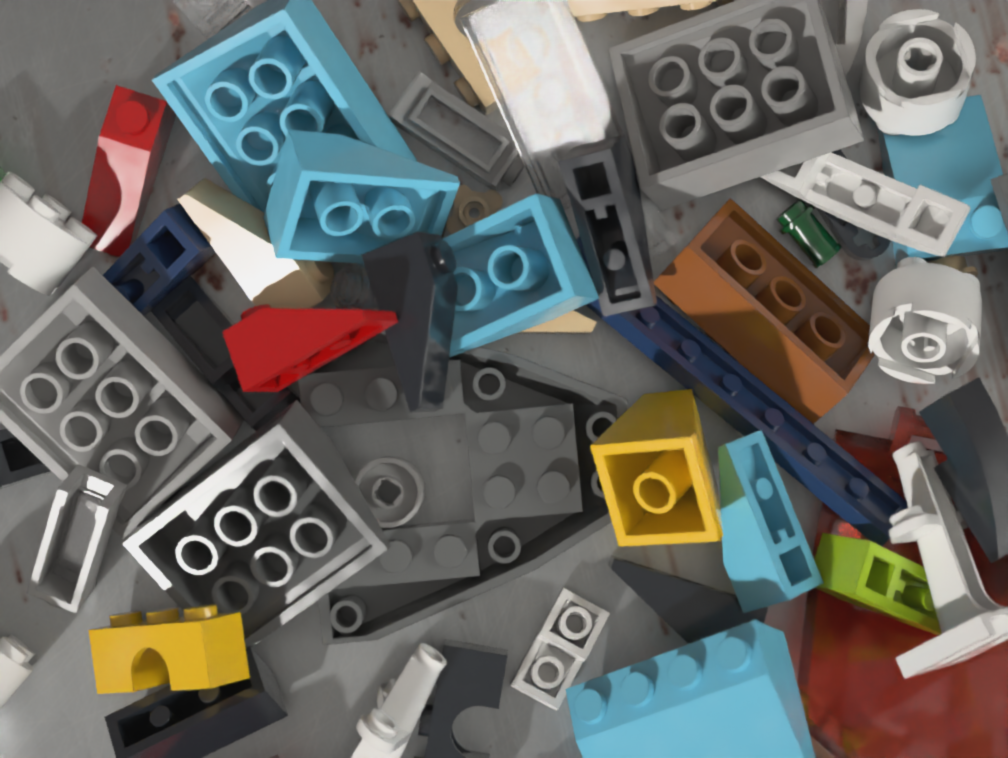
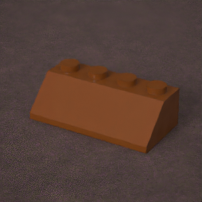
(769, 312)

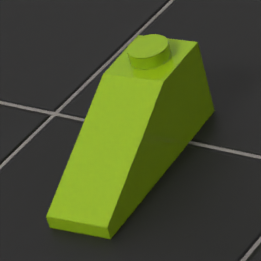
(876, 580)

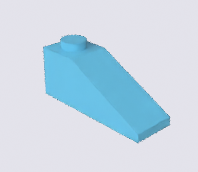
(761, 532)

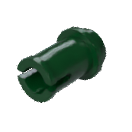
(808, 233)

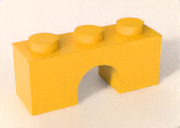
(165, 648)

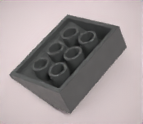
(262, 528)

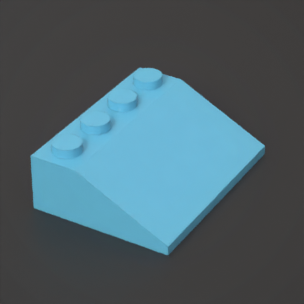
(270, 76)
(697, 701)

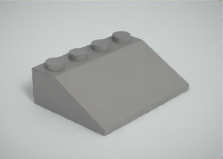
(732, 97)
(113, 396)

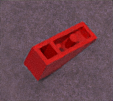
(126, 167)
(285, 344)

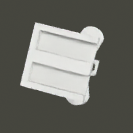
(964, 610)
(400, 704)

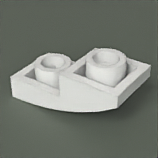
(559, 649)

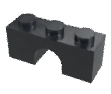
(468, 680)

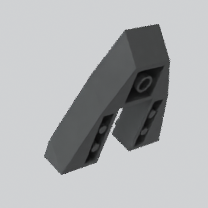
(528, 474)

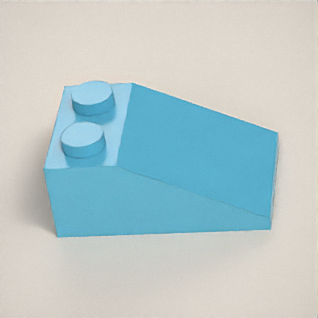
(956, 164)
(350, 197)
(516, 272)

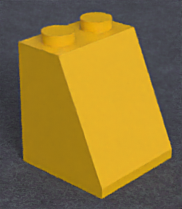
(659, 473)

